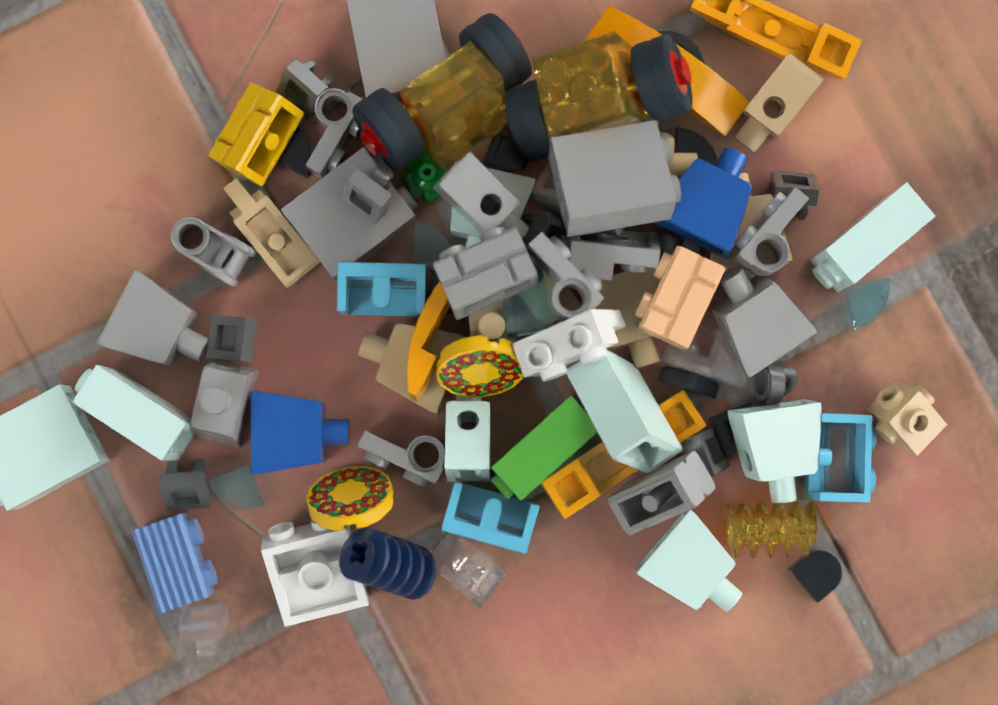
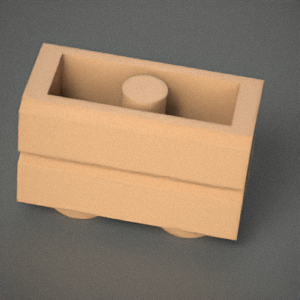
(680, 297)

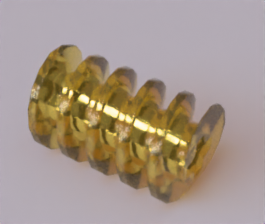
(771, 529)

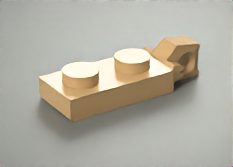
(271, 234)

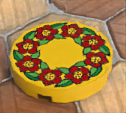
(478, 367)
(350, 497)

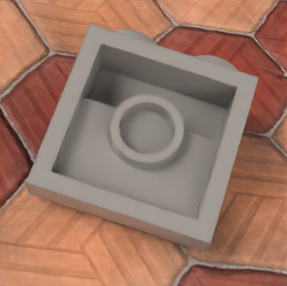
(599, 251)

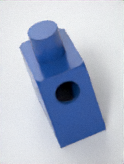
(711, 203)
(291, 432)

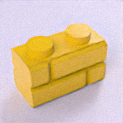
(256, 134)

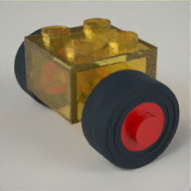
(597, 88)
(450, 103)

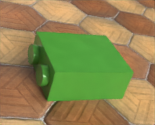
(543, 450)

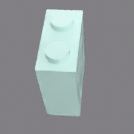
(871, 239)
(134, 412)
(624, 412)
(45, 447)

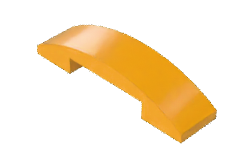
(781, 32)
(714, 99)
(420, 362)
(597, 472)

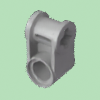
(218, 253)

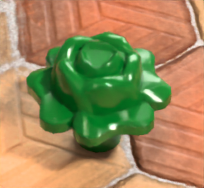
(422, 176)

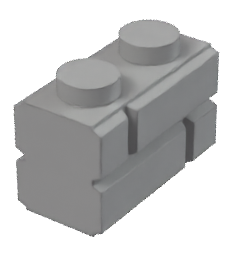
(485, 271)
(661, 493)

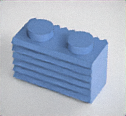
(175, 562)

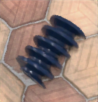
(387, 563)

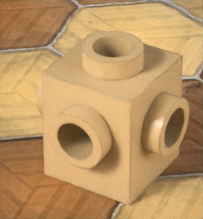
(906, 416)

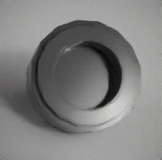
(770, 383)

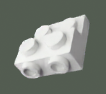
(572, 340)
(307, 572)

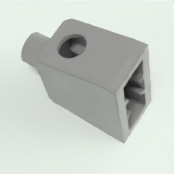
(465, 187)
(759, 320)
(153, 324)
(223, 402)

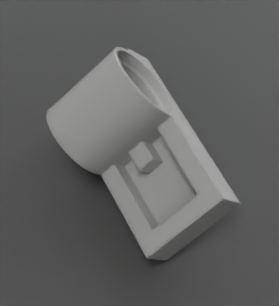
(329, 150)
(780, 213)
(553, 259)
(383, 452)

